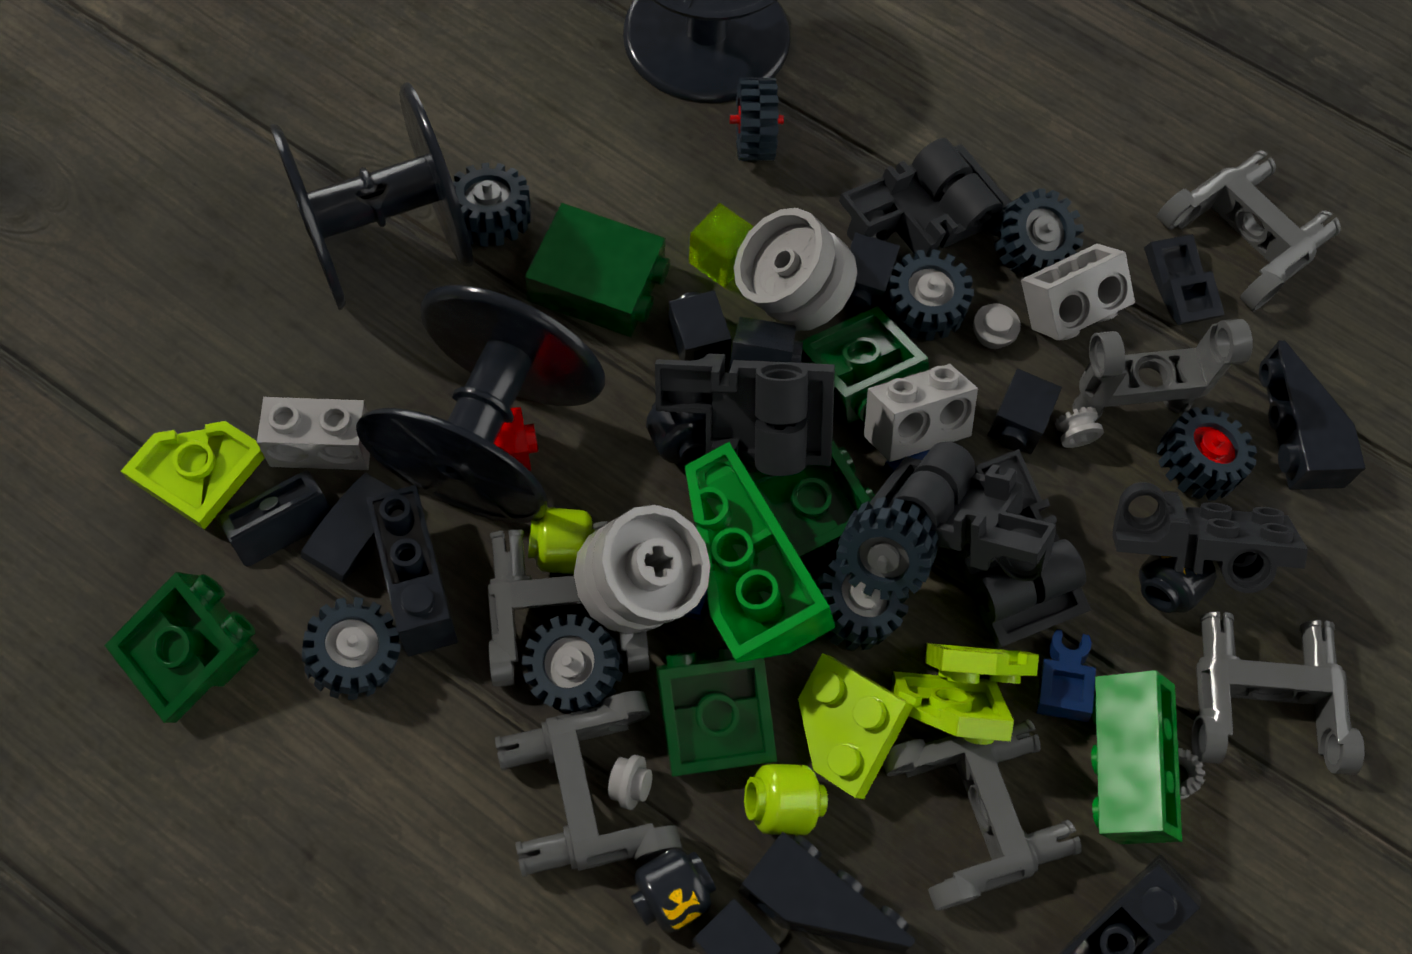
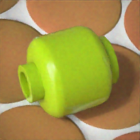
(558, 539)
(785, 799)

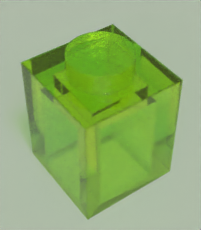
(716, 244)

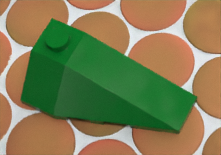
(756, 579)

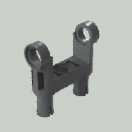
(1235, 199)
(1185, 373)
(516, 591)
(1316, 683)
(580, 841)
(1012, 850)

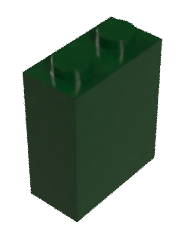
(597, 270)

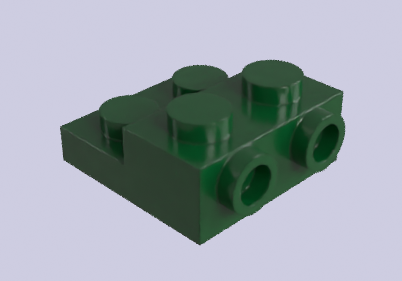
(865, 354)
(814, 502)
(182, 644)
(715, 712)

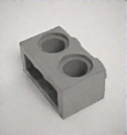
(1078, 291)
(919, 412)
(312, 433)

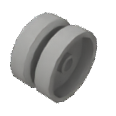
(795, 269)
(642, 570)

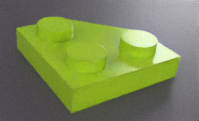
(195, 468)
(967, 663)
(957, 708)
(849, 724)

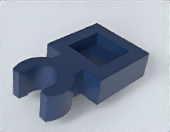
(1065, 683)

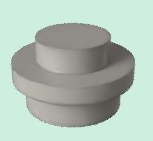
(996, 326)
(629, 781)

